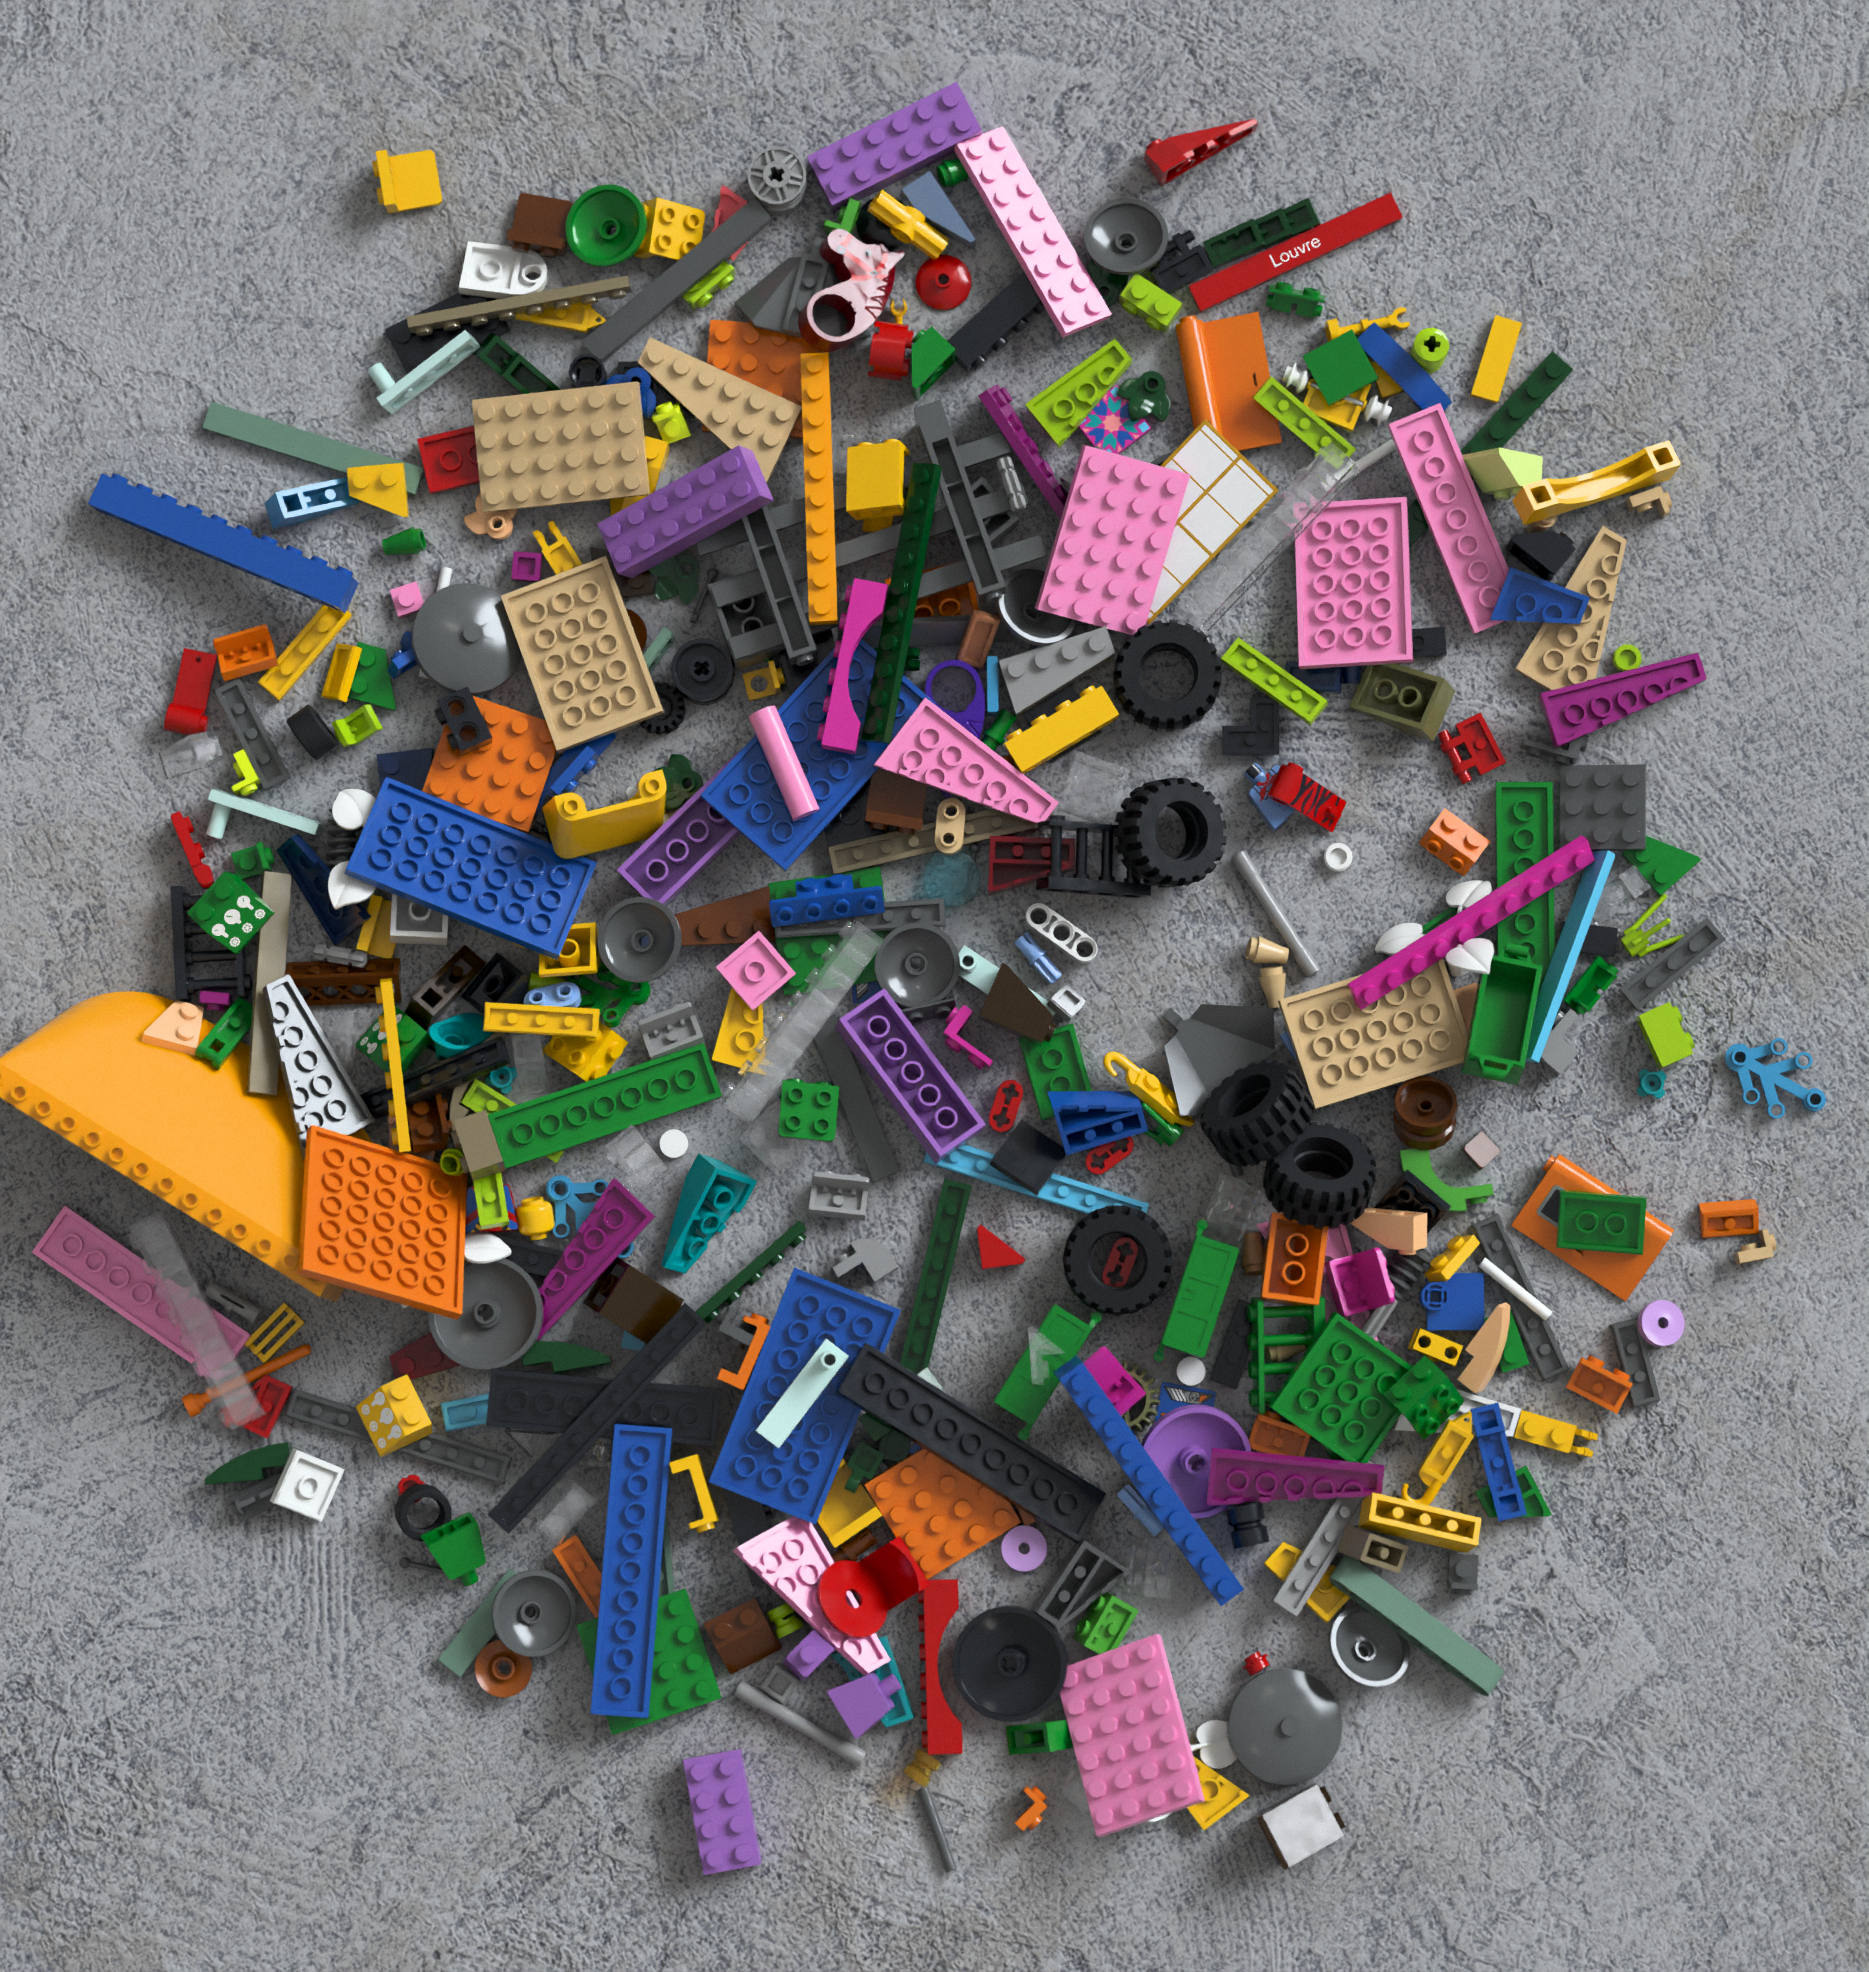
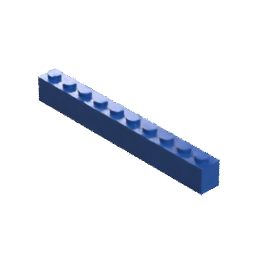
(224, 543)
(1148, 1480)

